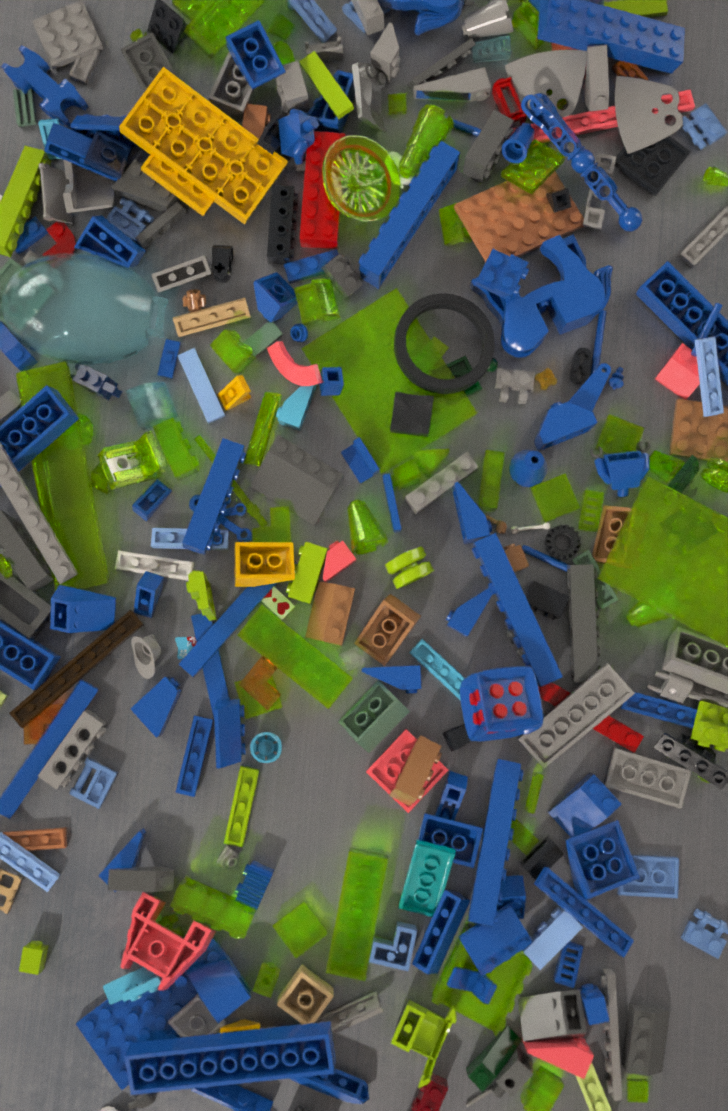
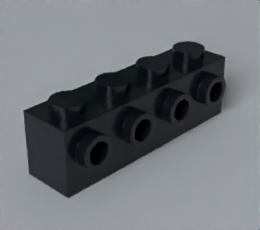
(281, 224)

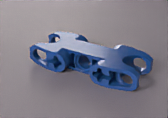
(55, 97)

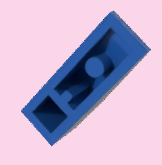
(15, 350)
(466, 615)
(402, 677)
(451, 796)
(127, 856)

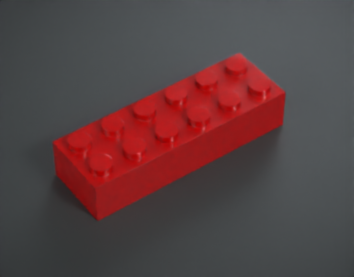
(319, 217)

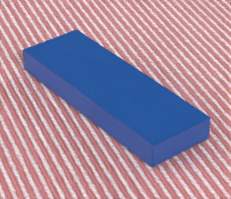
(391, 503)

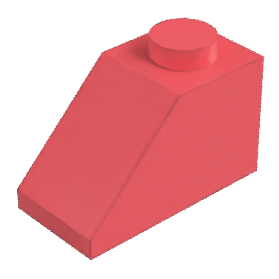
(337, 560)

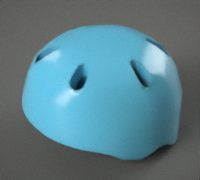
(266, 747)

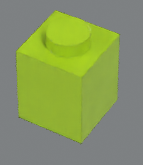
(33, 958)

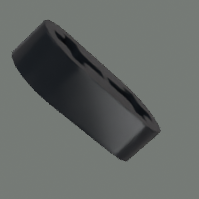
(576, 365)

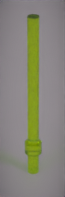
(253, 510)

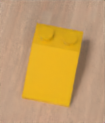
(263, 563)

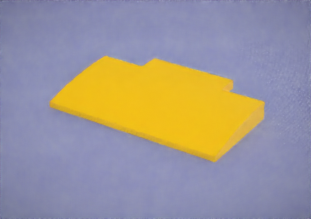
(199, 149)

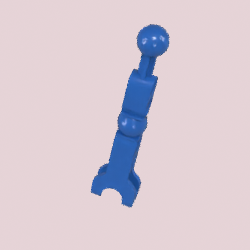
(582, 160)

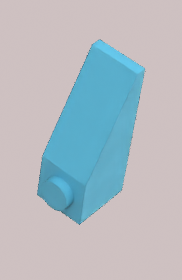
(295, 407)

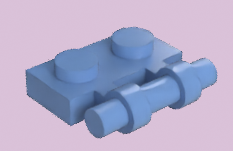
(707, 124)
(127, 224)
(704, 939)

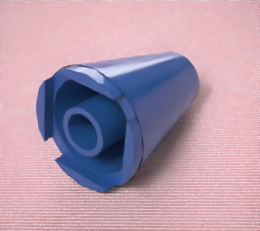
(528, 468)

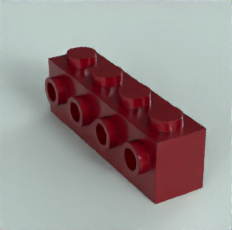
(431, 1095)

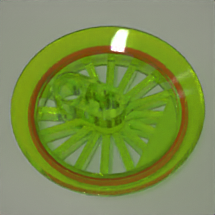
(361, 179)

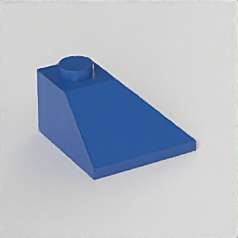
(274, 296)

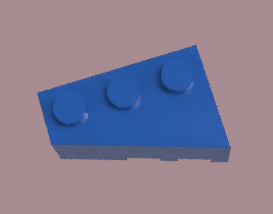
(109, 242)

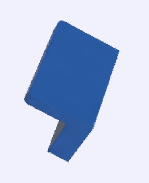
(360, 461)

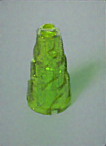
(427, 132)

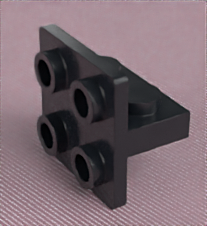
(167, 26)

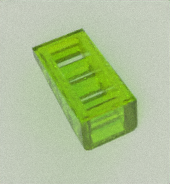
(594, 494)

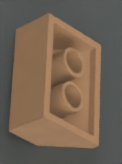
(608, 530)
(330, 613)

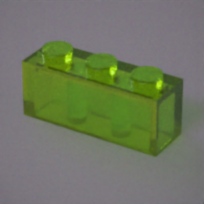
(176, 448)
(490, 480)

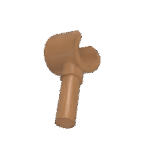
(500, 525)

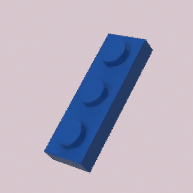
(308, 267)

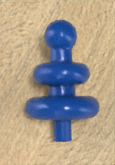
(616, 380)

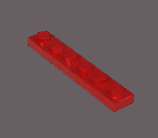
(608, 727)

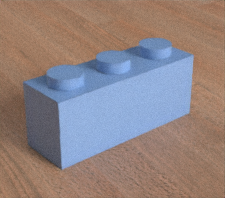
(551, 937)

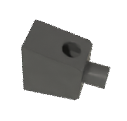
(514, 1074)

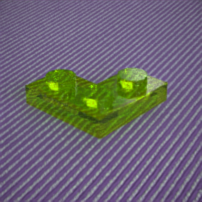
(280, 527)

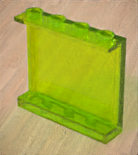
(507, 977)

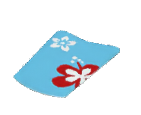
(184, 645)

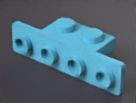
(132, 985)

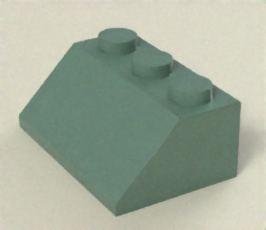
(373, 716)

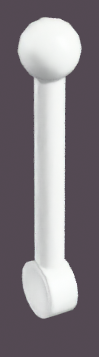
(515, 529)

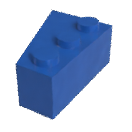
(323, 113)

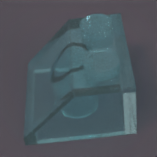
(151, 404)

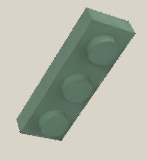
(605, 593)

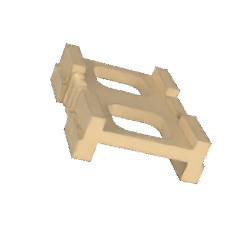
(9, 892)

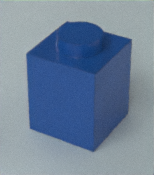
(332, 381)

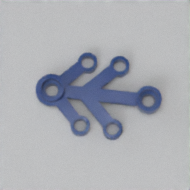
(225, 522)

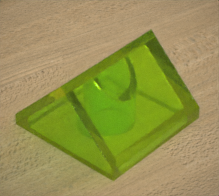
(429, 460)

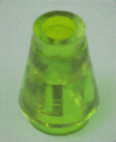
(715, 177)

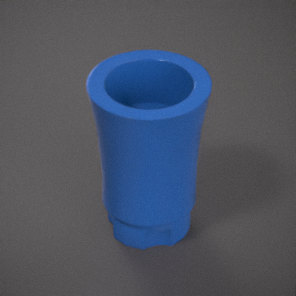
(517, 146)

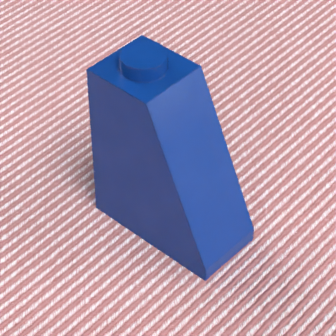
(158, 705)

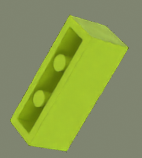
(307, 572)

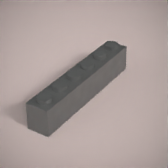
(582, 621)

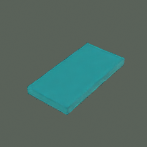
(426, 878)

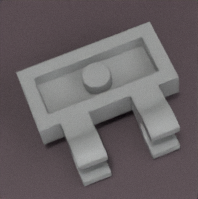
(514, 380)

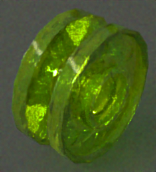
(716, 474)

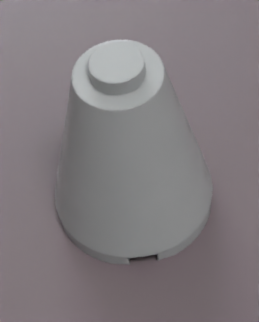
(488, 20)

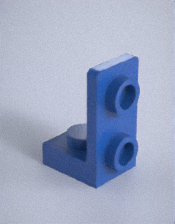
(474, 982)

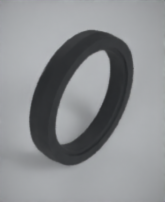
(457, 304)

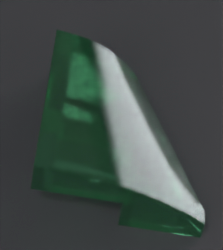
(685, 475)

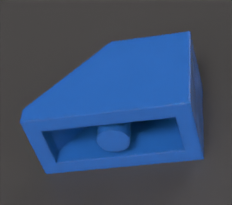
(148, 594)

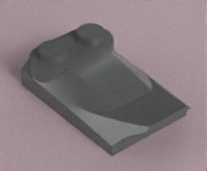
(368, 94)

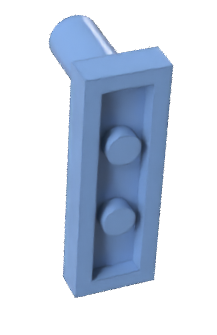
(314, 18)

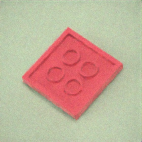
(391, 763)

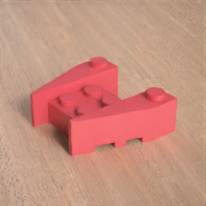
(159, 947)

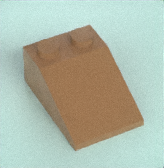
(387, 629)

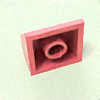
(680, 373)

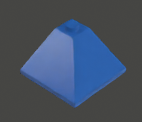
(600, 860)

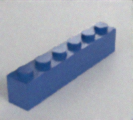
(213, 497)

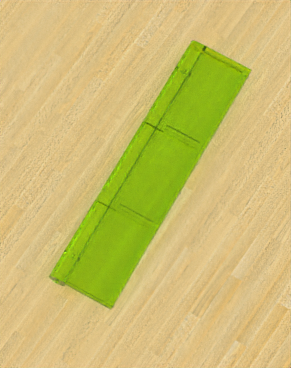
(65, 483)

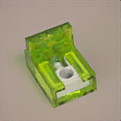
(147, 458)

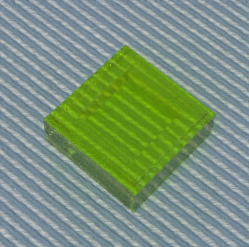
(397, 104)
(637, 1090)

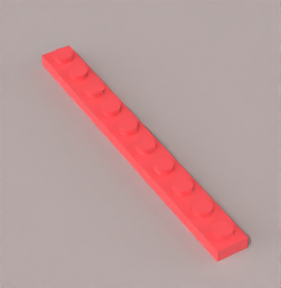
(605, 119)

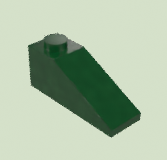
(493, 1058)

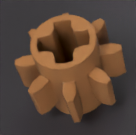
(194, 300)

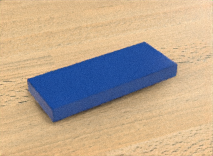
(169, 358)

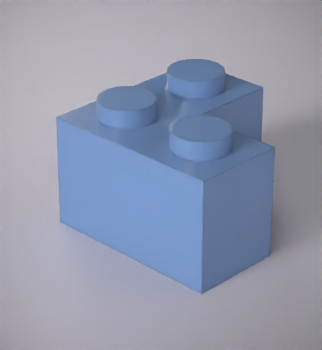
(396, 952)

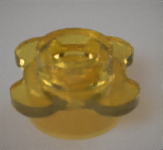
(547, 373)

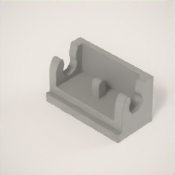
(327, 51)

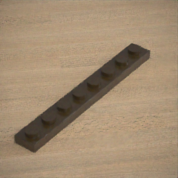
(76, 669)

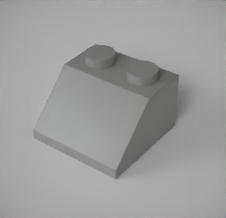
(386, 54)

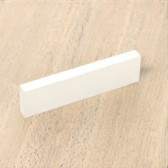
(158, 565)

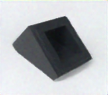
(559, 199)

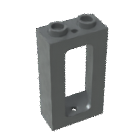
(30, 631)

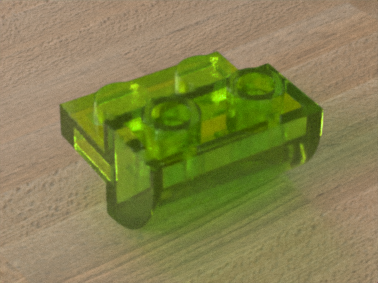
(317, 301)

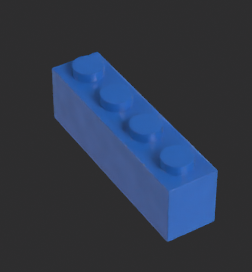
(71, 147)
(441, 932)

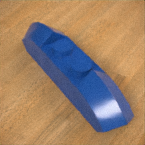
(338, 1085)

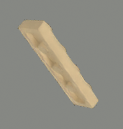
(211, 317)

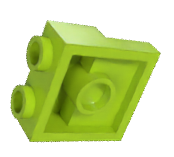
(202, 592)
(711, 726)

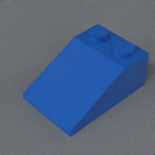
(254, 55)
(471, 518)
(584, 806)

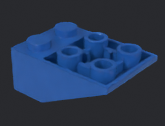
(81, 610)

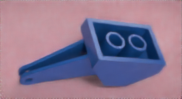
(576, 415)

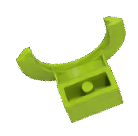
(423, 1033)

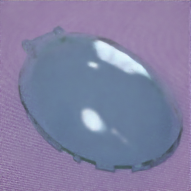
(81, 309)

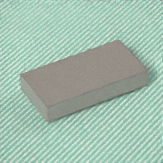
(84, 67)

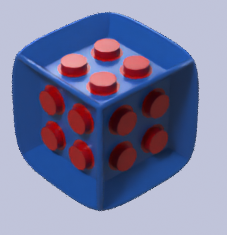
(501, 703)

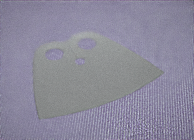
(553, 70)
(634, 113)

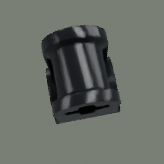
(222, 260)
(456, 737)

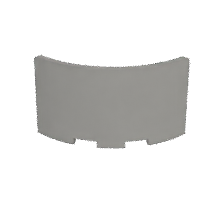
(86, 189)

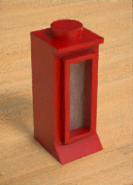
(508, 100)

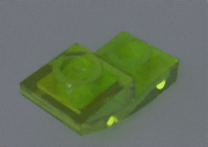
(523, 837)

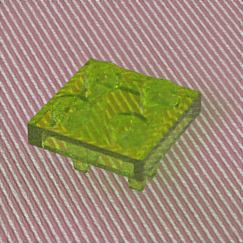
(618, 436)

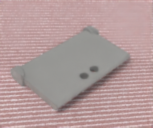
(53, 187)

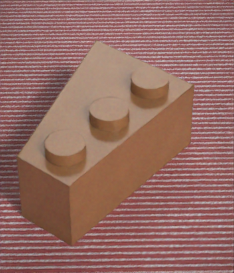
(416, 771)

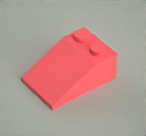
(568, 1054)

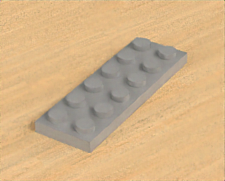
(577, 715)

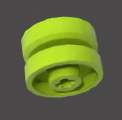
(409, 568)

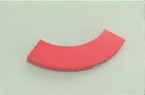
(295, 373)

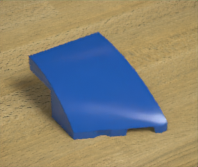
(219, 987)

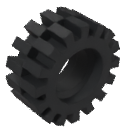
(551, 542)

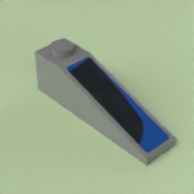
(461, 87)

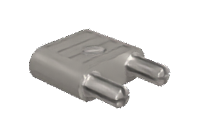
(674, 687)

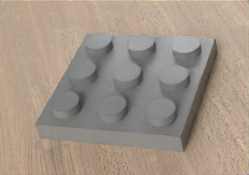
(67, 34)

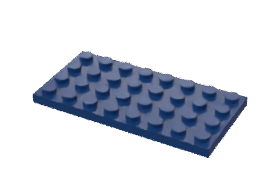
(115, 1026)

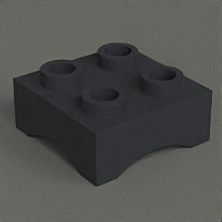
(411, 414)

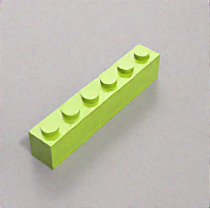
(19, 197)

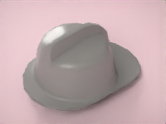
(146, 652)

